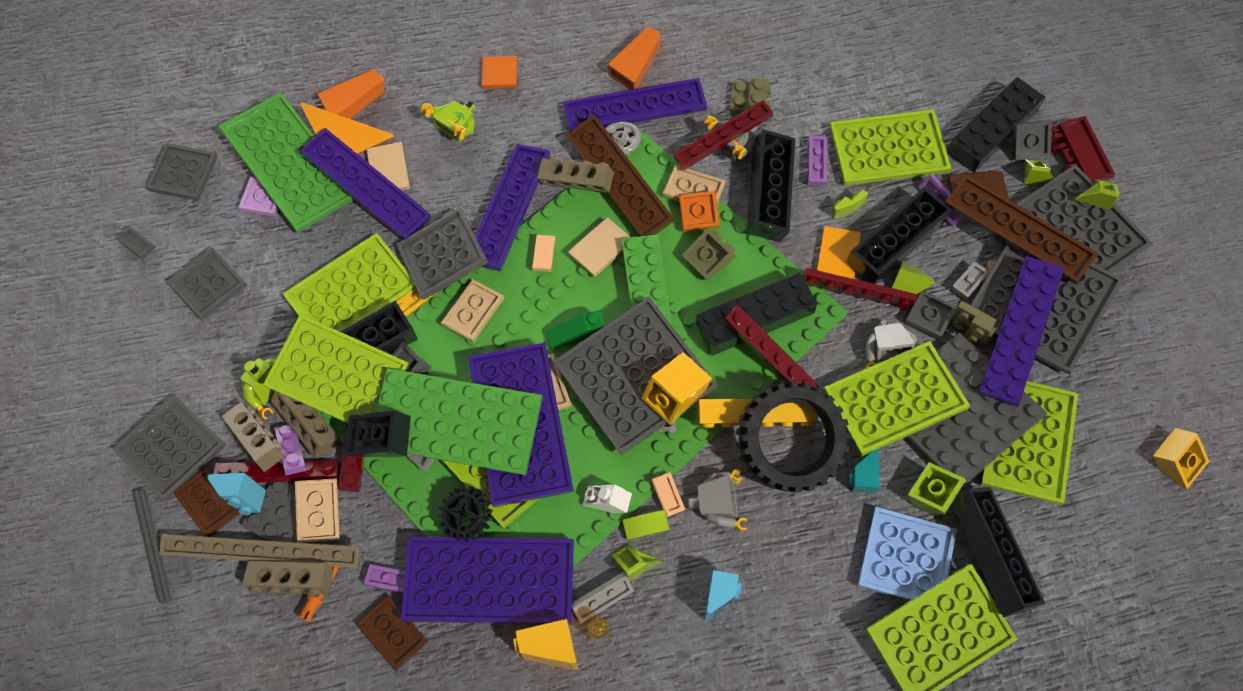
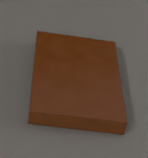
(992, 180)
(204, 503)
(391, 637)

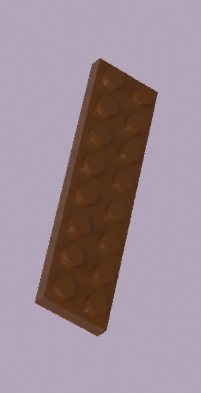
(627, 186)
(1020, 228)

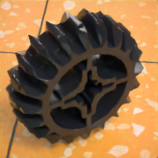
(463, 521)

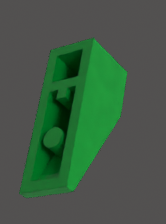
(576, 329)

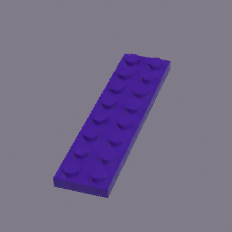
(638, 104)
(365, 184)
(510, 204)
(1021, 331)

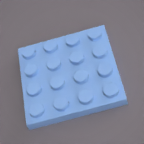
(905, 554)

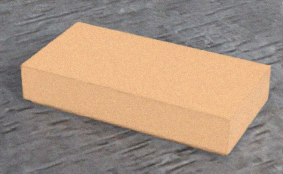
(543, 253)
(668, 494)

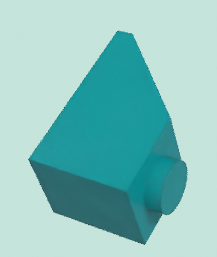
(866, 474)

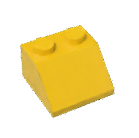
(1181, 457)

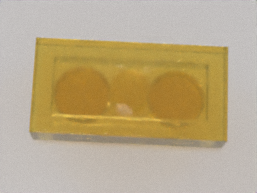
(598, 628)

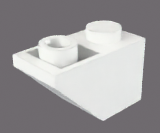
(607, 498)

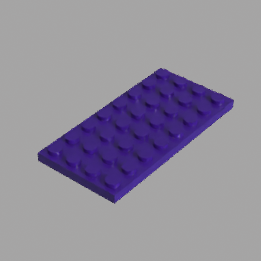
(548, 469)
(488, 580)

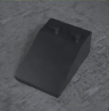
(378, 435)

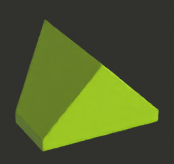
(1036, 172)
(1100, 195)
(912, 279)
(634, 562)

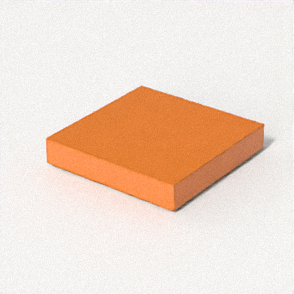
(499, 72)
(699, 211)

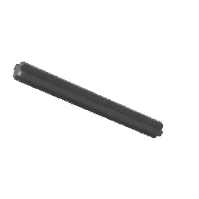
(152, 547)

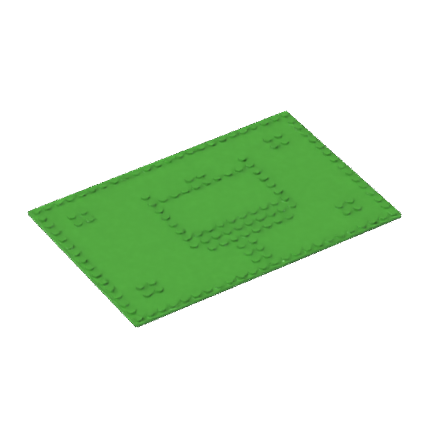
(546, 299)

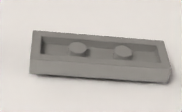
(602, 597)

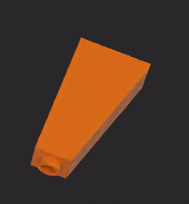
(635, 59)
(353, 95)

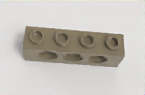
(599, 182)
(307, 425)
(253, 436)
(259, 571)

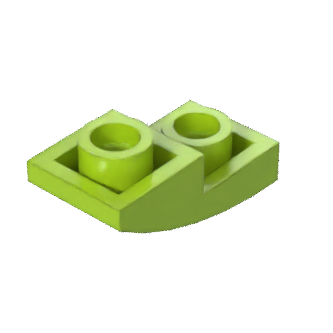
(847, 206)
(646, 524)

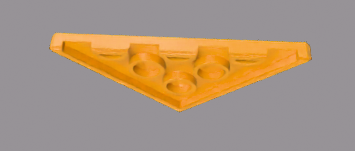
(352, 133)

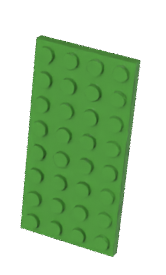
(270, 146)
(464, 420)

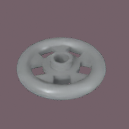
(623, 138)

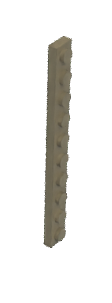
(259, 550)

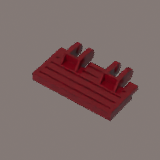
(1082, 147)

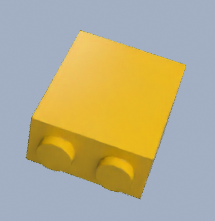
(675, 387)
(547, 644)

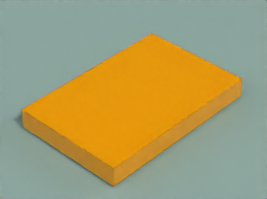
(835, 250)

